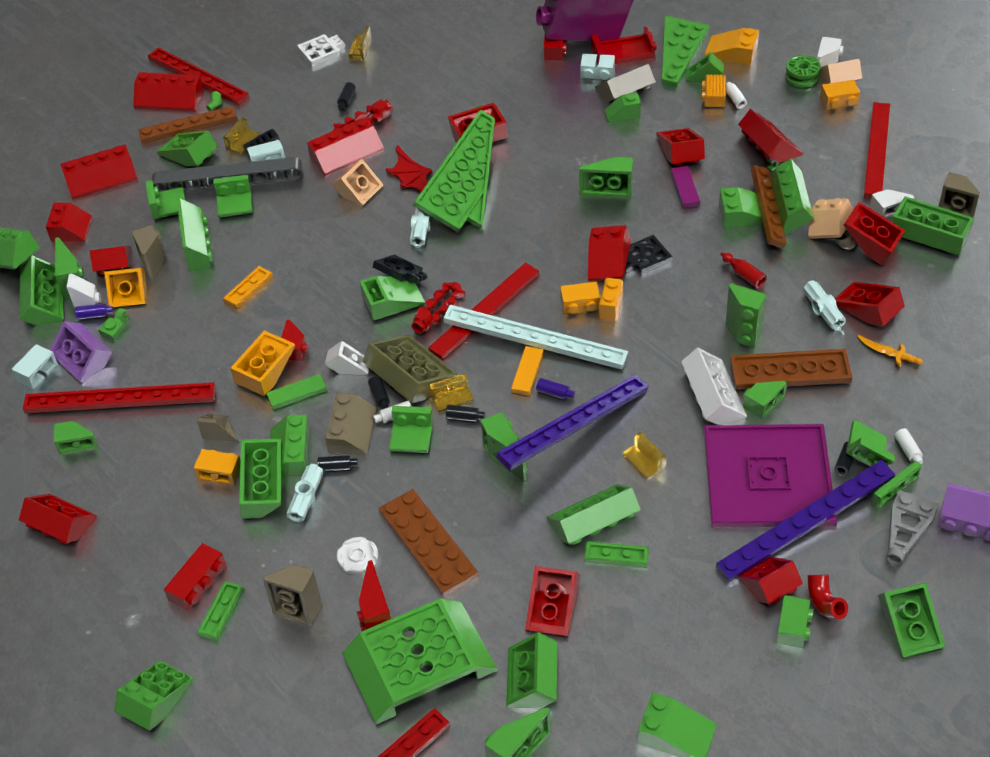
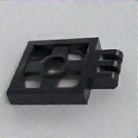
(633, 260)
(399, 271)

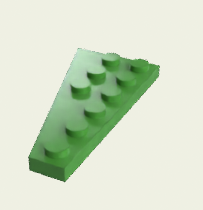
(681, 44)

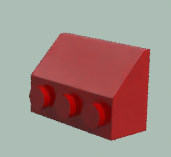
(461, 121)
(56, 517)

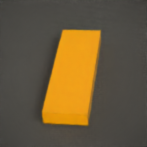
(248, 287)
(527, 371)

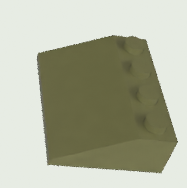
(406, 366)

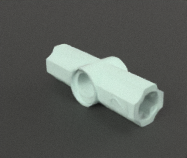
(419, 227)
(824, 305)
(305, 493)

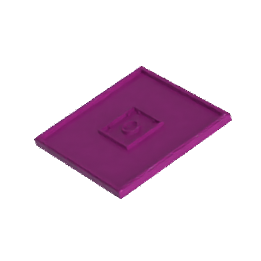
(765, 472)

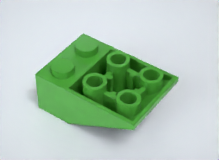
(389, 296)
(498, 435)
(151, 694)

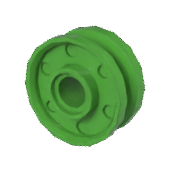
(803, 71)

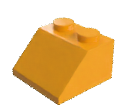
(126, 287)

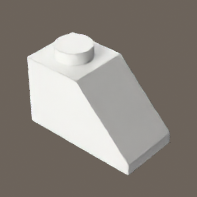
(829, 50)
(887, 202)
(82, 291)
(346, 360)

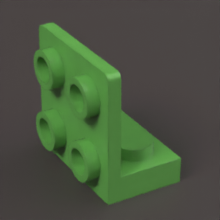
(233, 195)
(164, 202)
(411, 429)
(868, 445)

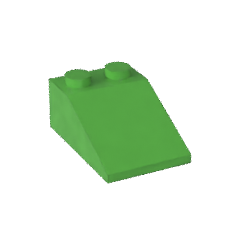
(189, 148)
(607, 177)
(739, 208)
(64, 265)
(912, 619)
(675, 728)
(520, 736)

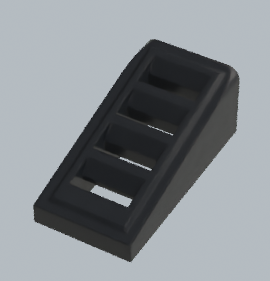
(266, 137)

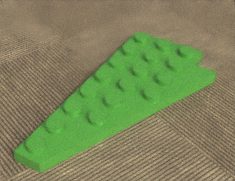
(461, 182)

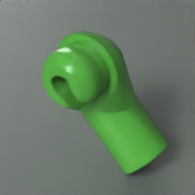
(216, 101)

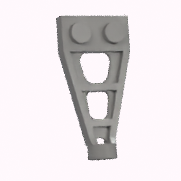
(915, 507)

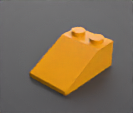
(734, 45)
(262, 363)

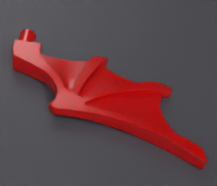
(409, 172)

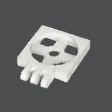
(323, 43)

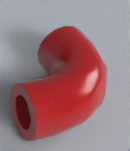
(823, 600)

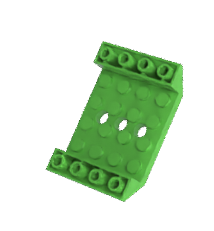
(393, 675)

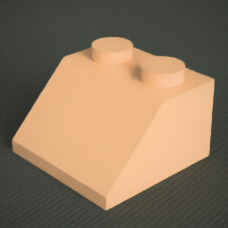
(841, 71)
(357, 183)
(829, 218)

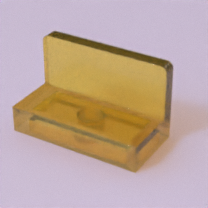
(360, 45)
(238, 136)
(451, 392)
(645, 457)

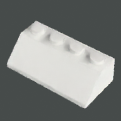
(713, 388)

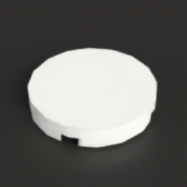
(355, 555)

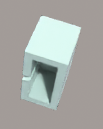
(603, 71)
(35, 360)

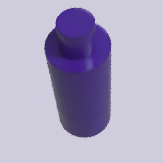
(92, 311)
(554, 389)

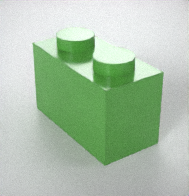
(794, 621)

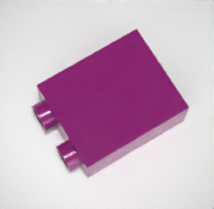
(583, 18)

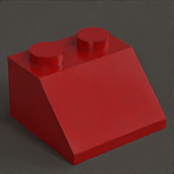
(68, 223)
(110, 258)
(772, 579)

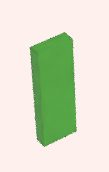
(296, 391)
(898, 483)
(616, 554)
(220, 611)

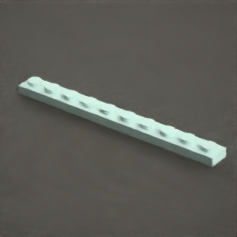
(536, 337)

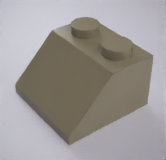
(959, 195)
(149, 249)

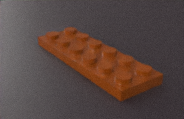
(795, 368)
(428, 543)

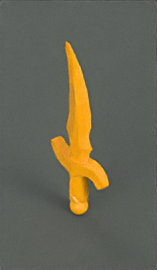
(900, 355)

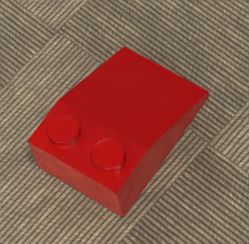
(682, 146)
(873, 232)
(608, 252)
(871, 302)
(372, 600)
(552, 600)

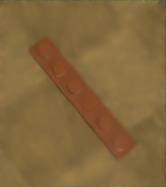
(187, 124)
(768, 206)

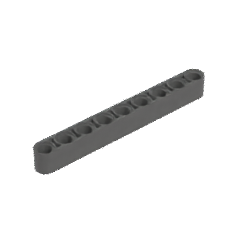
(202, 177)

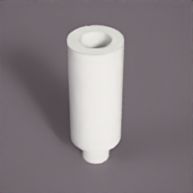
(735, 95)
(385, 415)
(908, 445)

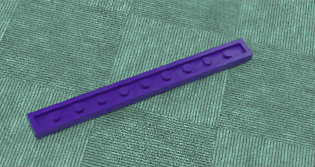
(571, 422)
(804, 521)

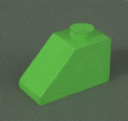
(707, 65)
(624, 108)
(764, 397)
(73, 437)

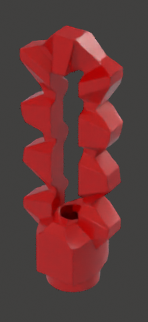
(379, 109)
(424, 319)

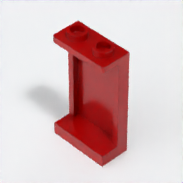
(626, 48)

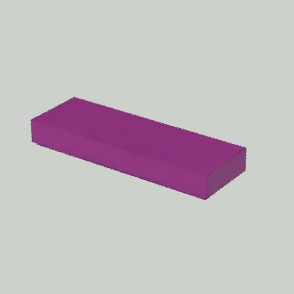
(685, 187)

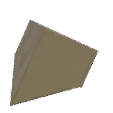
(216, 427)

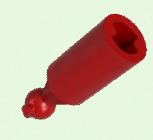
(745, 270)

